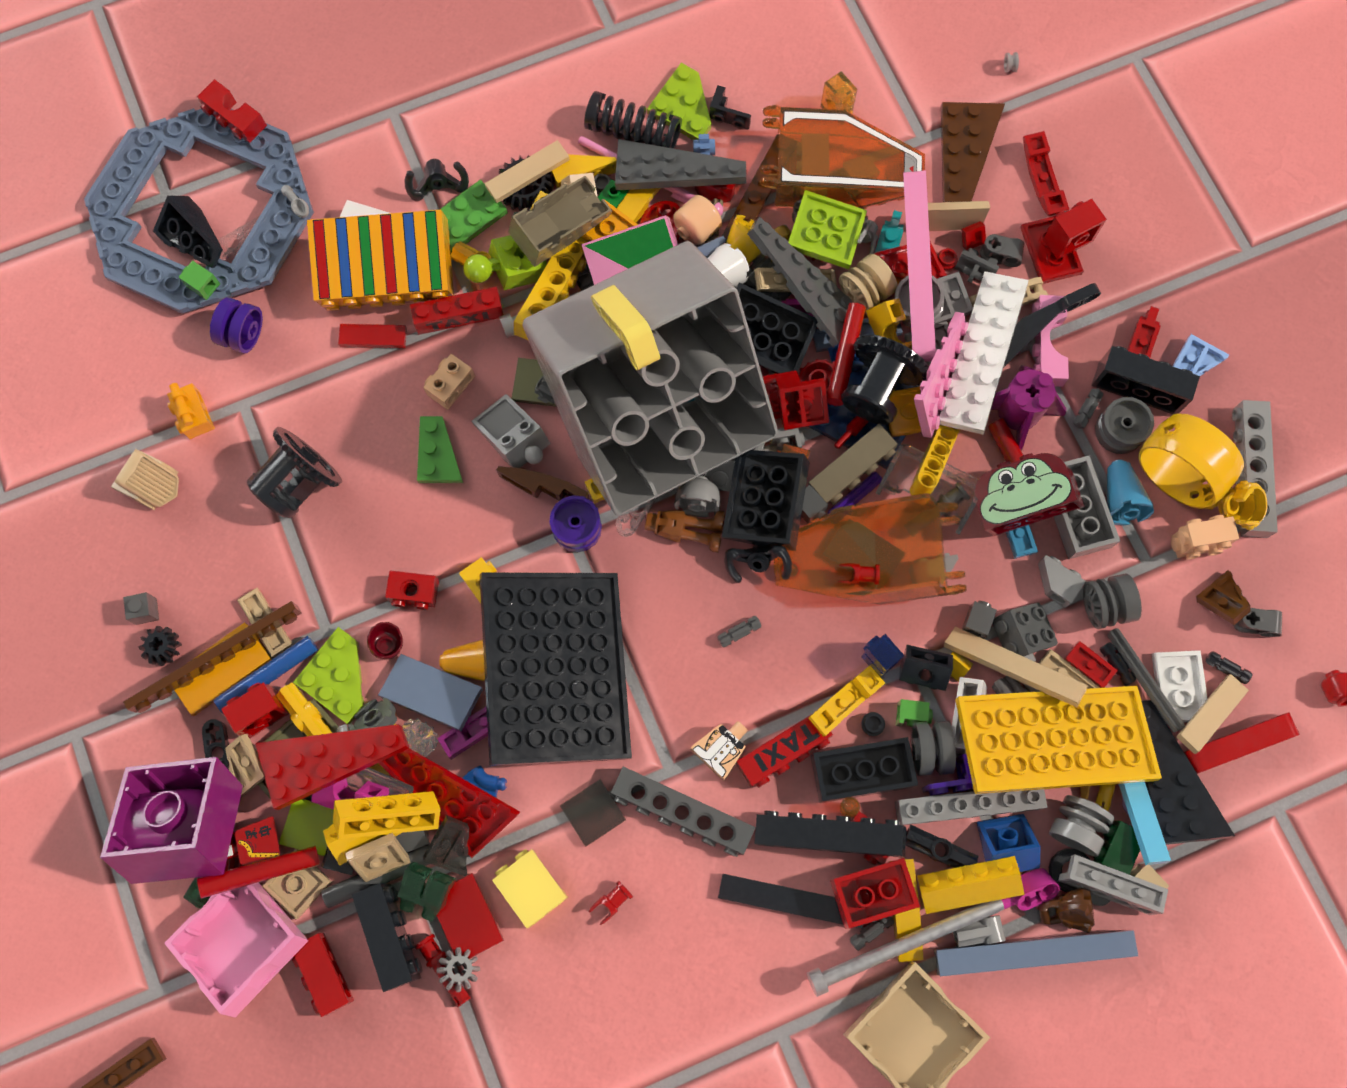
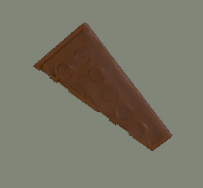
(965, 142)

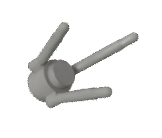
(868, 234)

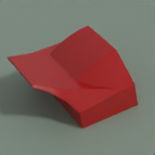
(722, 192)

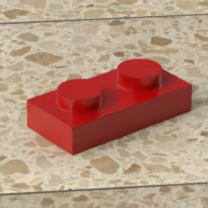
(1090, 664)

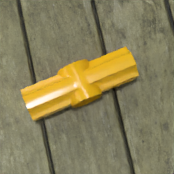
(302, 712)

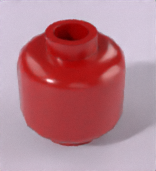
(1335, 687)

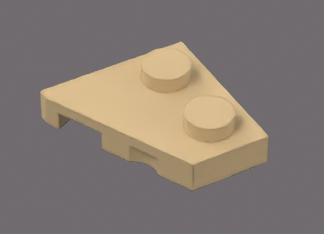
(244, 763)

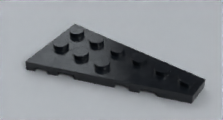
(1179, 797)

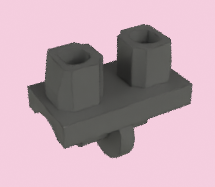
(974, 265)

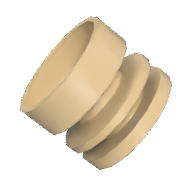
(869, 282)

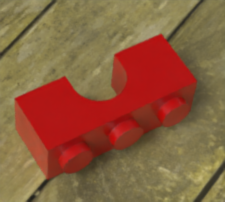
(243, 122)

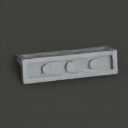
(1115, 886)

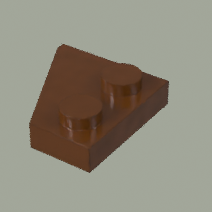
(1225, 599)

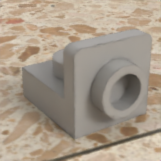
(787, 436)

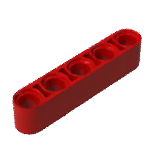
(1243, 742)

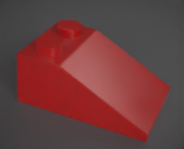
(874, 893)

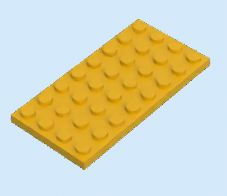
(1049, 744)

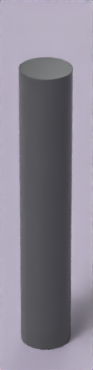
(343, 890)

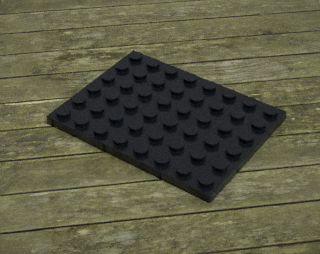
(554, 668)

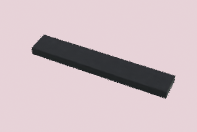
(780, 898)

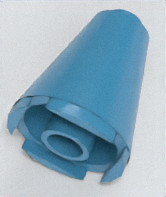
(1126, 494)

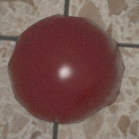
(385, 640)

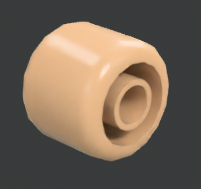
(697, 220)

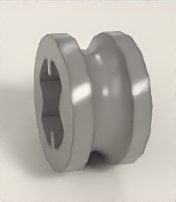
(1011, 62)

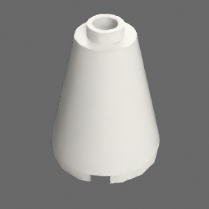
(730, 263)

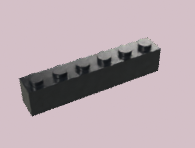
(831, 835)

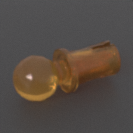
(849, 807)

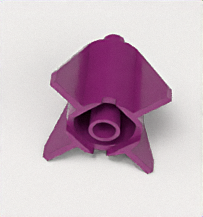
(1027, 400)

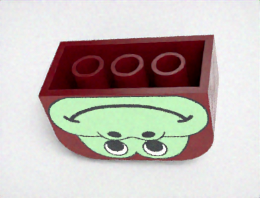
(1026, 492)

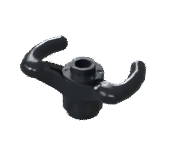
(436, 179)
(758, 560)

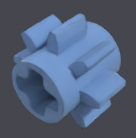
(704, 145)

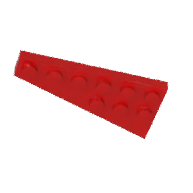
(311, 763)
(455, 796)

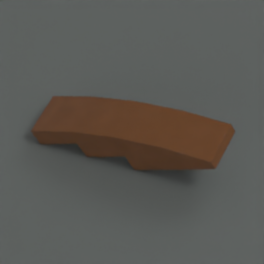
(536, 482)

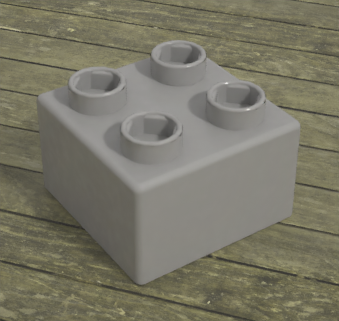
(634, 422)

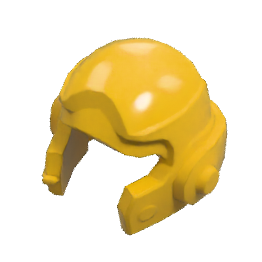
(1245, 503)

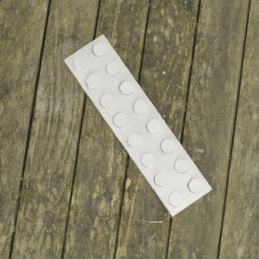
(983, 352)

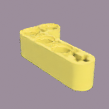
(627, 325)

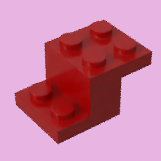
(796, 401)

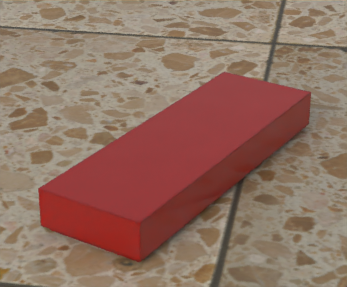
(372, 336)

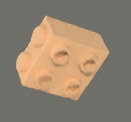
(1204, 537)

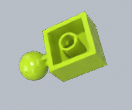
(509, 263)

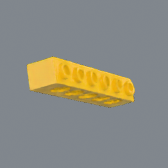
(554, 283)

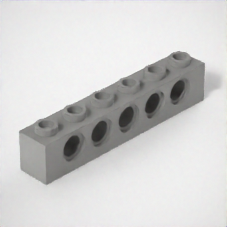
(1259, 415)
(967, 805)

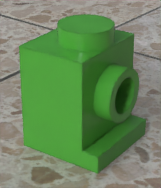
(913, 712)

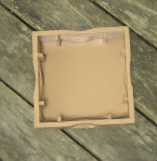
(916, 1032)

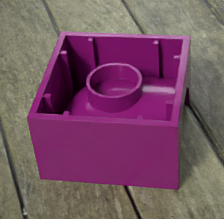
(172, 821)

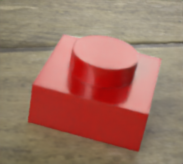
(973, 235)

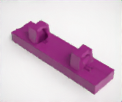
(457, 742)

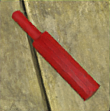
(853, 429)

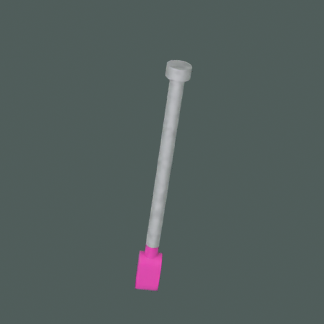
(1037, 887)

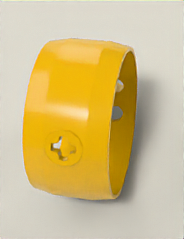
(1188, 457)

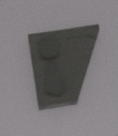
(449, 846)

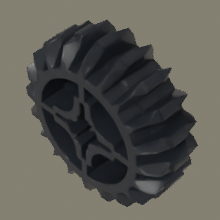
(526, 196)

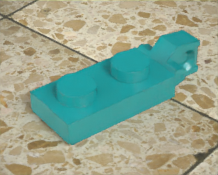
(890, 233)

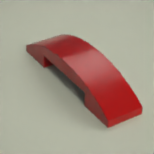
(1042, 174)

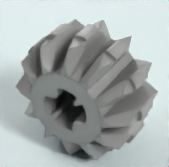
(458, 960)

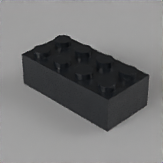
(1146, 380)
(864, 770)
(387, 936)

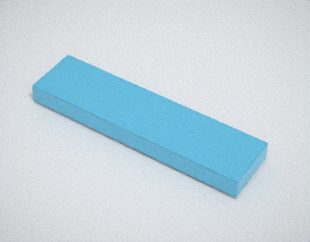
(1145, 823)

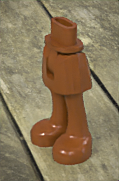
(673, 523)

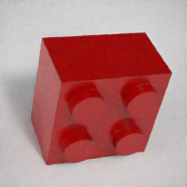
(1074, 228)
(254, 710)

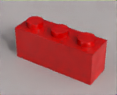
(322, 976)

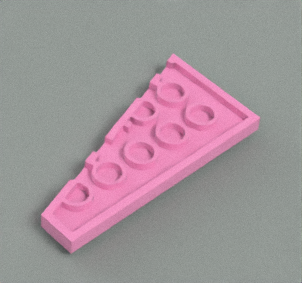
(938, 376)

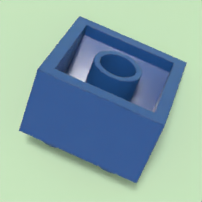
(1009, 838)

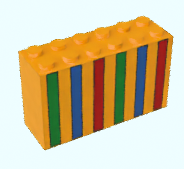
(380, 259)

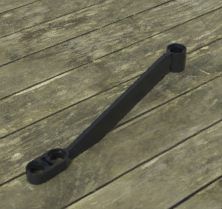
(1034, 323)

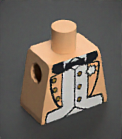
(721, 748)

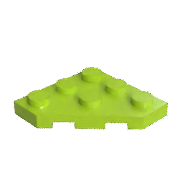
(684, 98)
(335, 676)

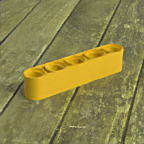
(934, 460)

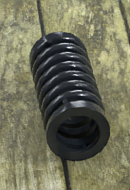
(591, 122)

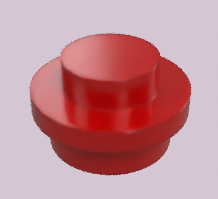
(948, 258)

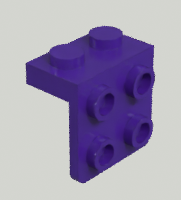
(962, 784)

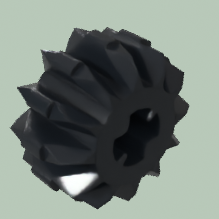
(155, 640)

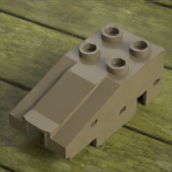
(558, 220)

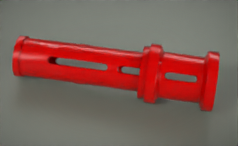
(432, 955)

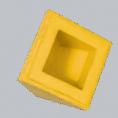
(960, 666)

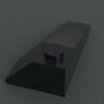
(187, 229)

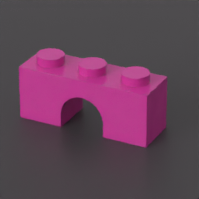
(342, 791)

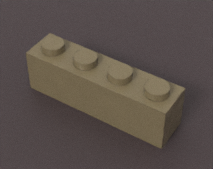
(853, 464)

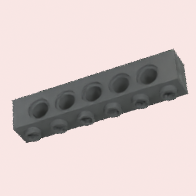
(630, 779)

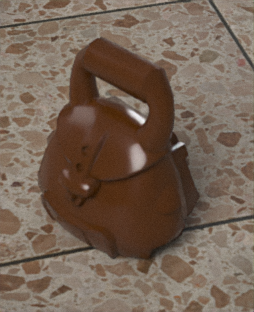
(1072, 910)

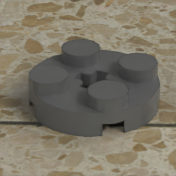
(375, 715)

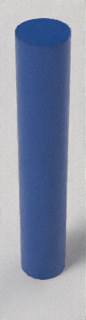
(270, 670)

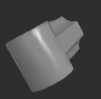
(983, 931)

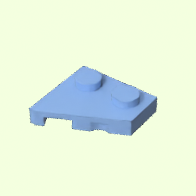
(1199, 356)

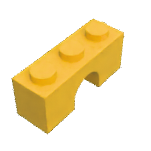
(885, 319)

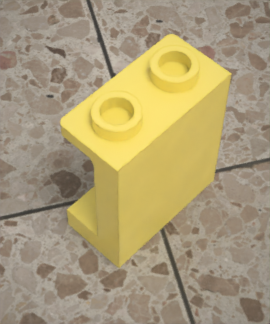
(529, 888)

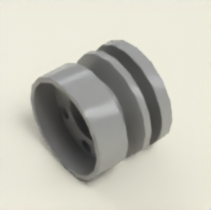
(1083, 822)

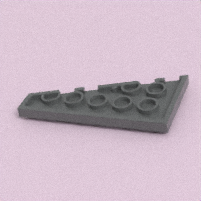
(663, 167)
(805, 281)

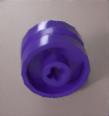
(236, 325)
(568, 512)

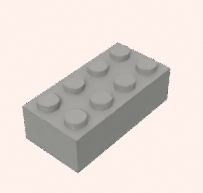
(1092, 526)

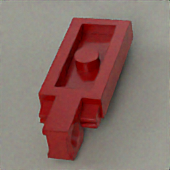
(1145, 333)

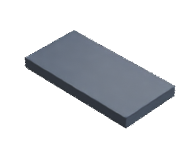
(431, 692)

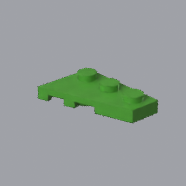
(436, 453)

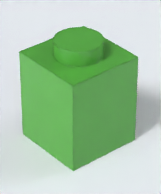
(199, 280)

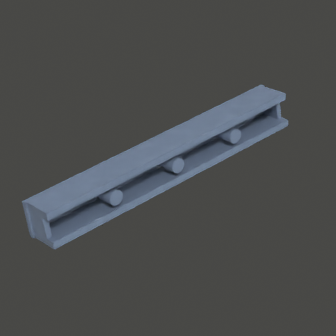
(1036, 952)

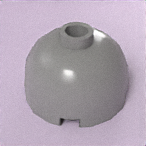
(698, 497)

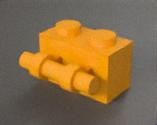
(189, 410)

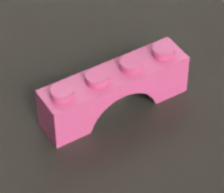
(1047, 358)

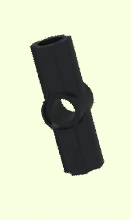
(926, 842)

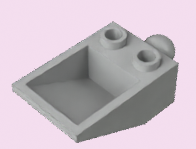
(512, 432)

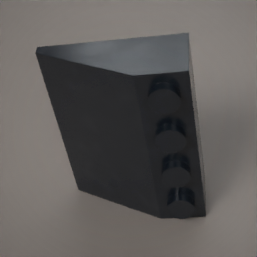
(777, 330)
(766, 498)

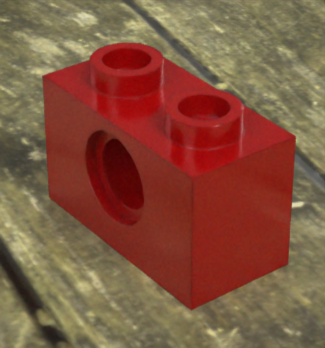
(399, 584)

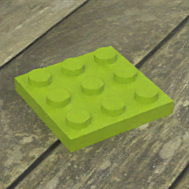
(827, 229)

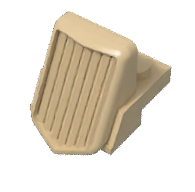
(147, 480)

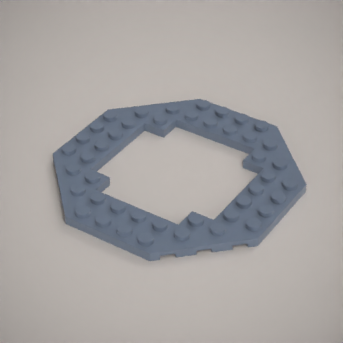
(132, 167)

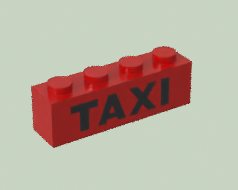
(456, 310)
(781, 751)

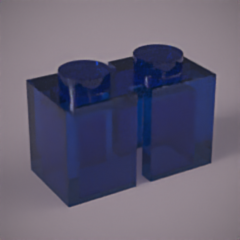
(881, 654)

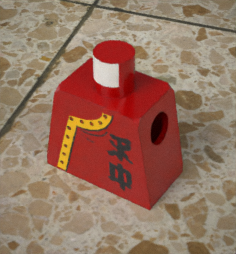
(255, 842)

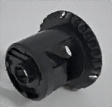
(888, 365)
(307, 470)

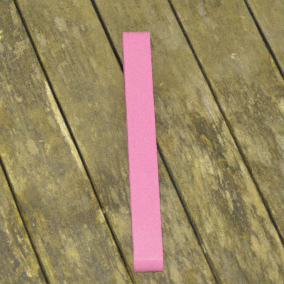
(919, 264)

